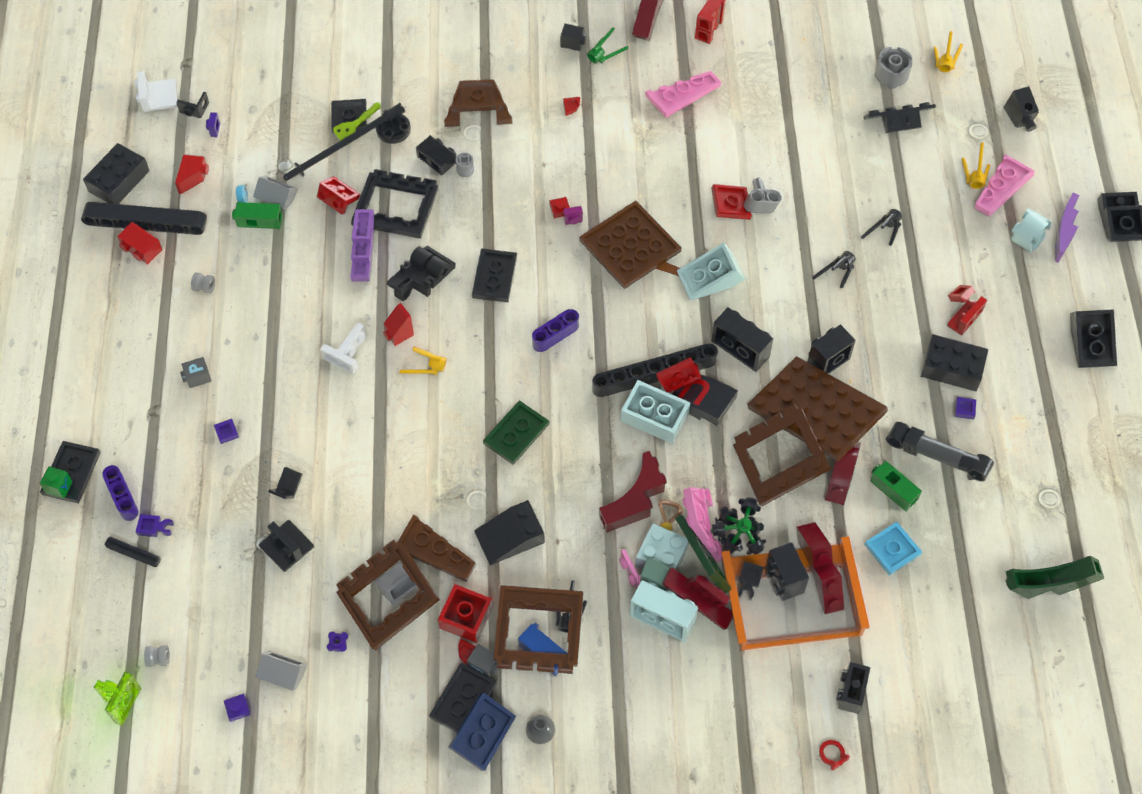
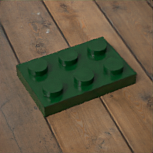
(516, 432)

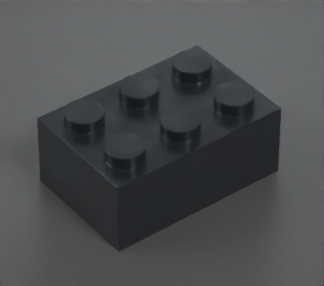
(116, 174)
(742, 339)
(954, 362)

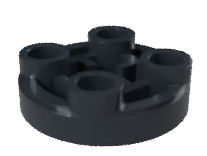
(395, 131)

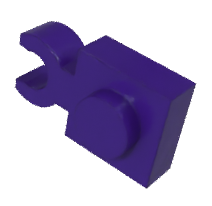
(151, 524)

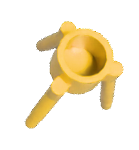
(946, 62)
(977, 179)
(436, 362)

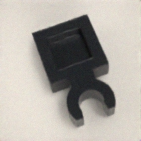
(750, 577)

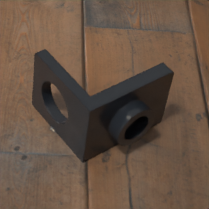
(192, 109)
(287, 484)

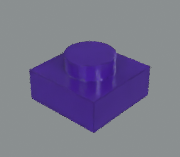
(213, 124)
(965, 408)
(226, 431)
(237, 707)

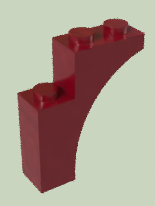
(646, 18)
(636, 502)
(820, 558)

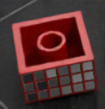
(465, 613)

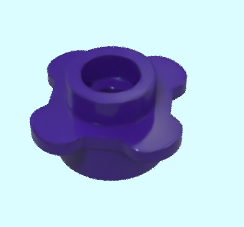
(337, 647)

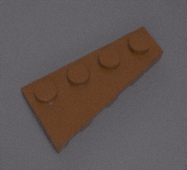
(435, 550)

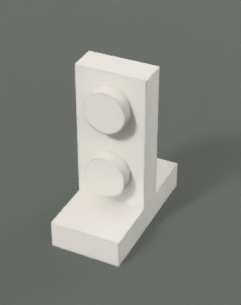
(344, 354)

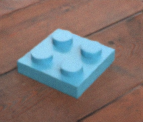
(893, 548)

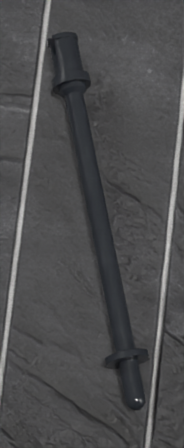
(387, 116)

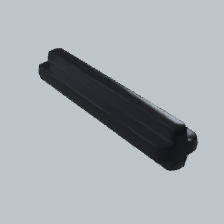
(132, 552)

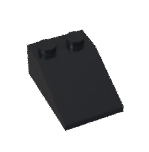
(1094, 338)
(510, 533)

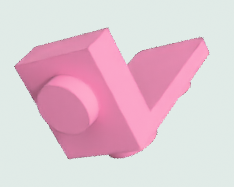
(626, 563)

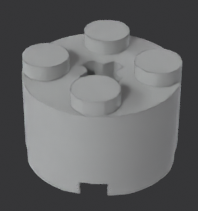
(893, 67)

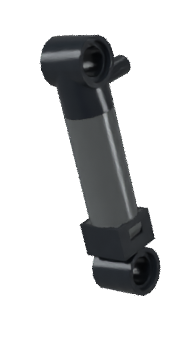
(917, 442)

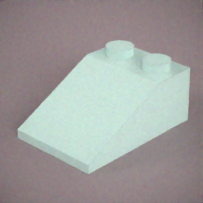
(711, 273)

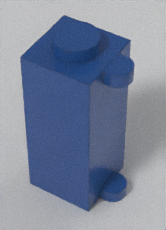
(534, 640)

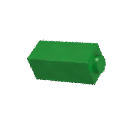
(257, 215)
(895, 485)

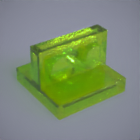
(119, 697)

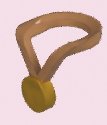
(667, 524)

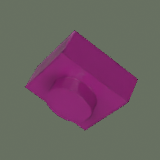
(573, 215)

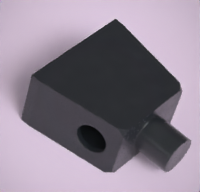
(1022, 108)

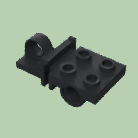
(421, 273)

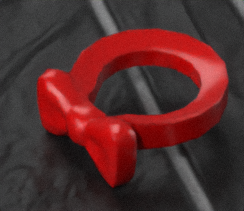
(834, 765)

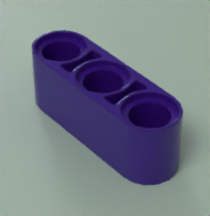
(551, 337)
(117, 485)

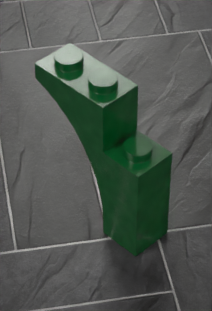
(1057, 579)

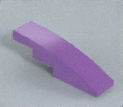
(1066, 228)
(362, 245)

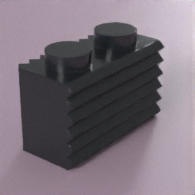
(436, 154)

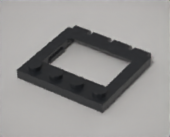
(397, 182)

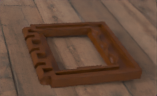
(793, 476)
(544, 600)
(408, 611)

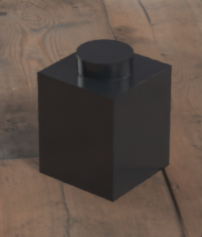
(572, 37)

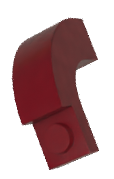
(842, 476)

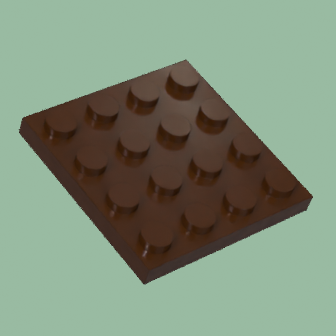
(630, 244)

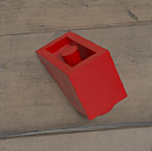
(191, 172)
(398, 325)

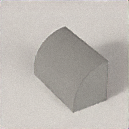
(274, 192)
(395, 584)
(280, 670)

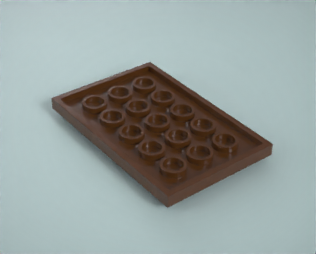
(833, 408)

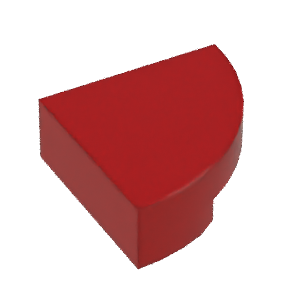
(571, 105)
(465, 650)

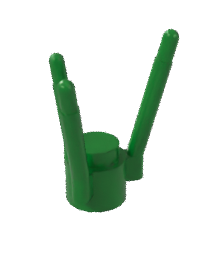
(597, 52)

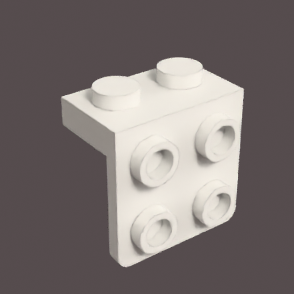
(155, 94)

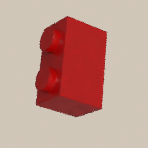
(139, 243)

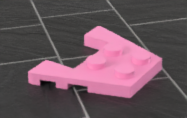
(696, 503)

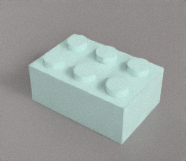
(655, 411)
(663, 610)

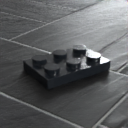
(494, 275)
(79, 464)
(460, 696)

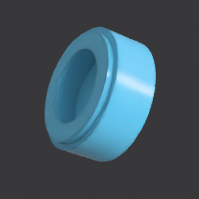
(241, 193)

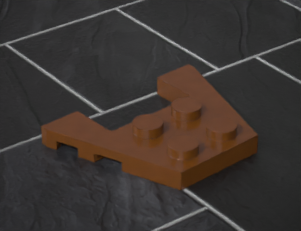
(477, 96)

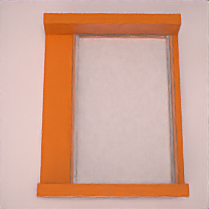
(772, 622)

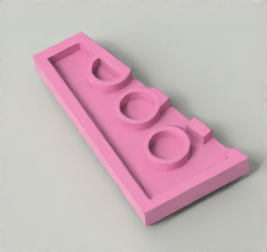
(1006, 182)

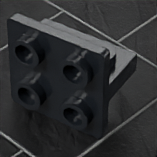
(285, 544)

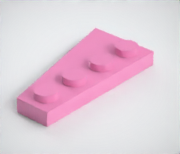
(682, 93)

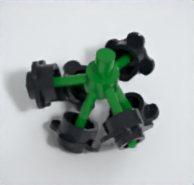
(744, 526)

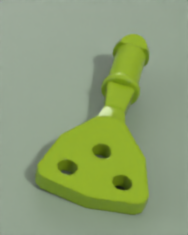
(353, 125)

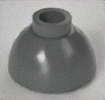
(540, 729)

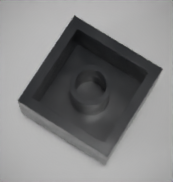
(831, 349)
(786, 572)

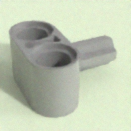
(761, 199)

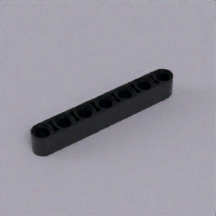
(147, 218)
(645, 368)

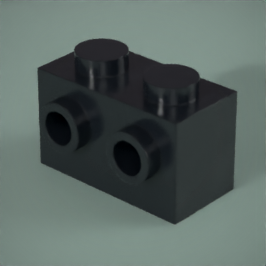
(854, 687)

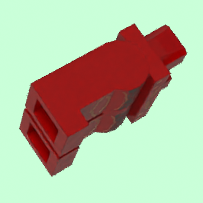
(709, 20)

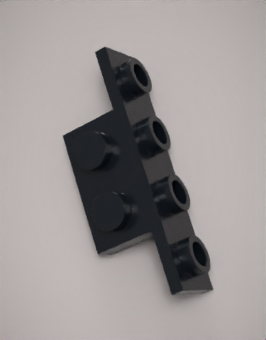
(902, 119)

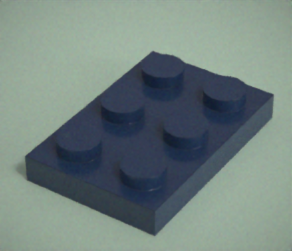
(482, 731)

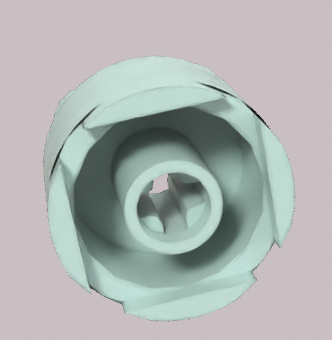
(1030, 231)

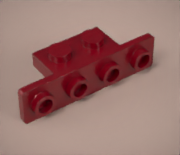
(704, 595)

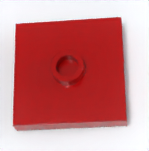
(730, 201)

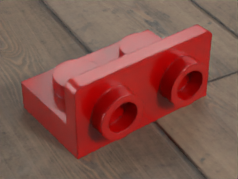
(336, 194)
(967, 315)
(679, 375)

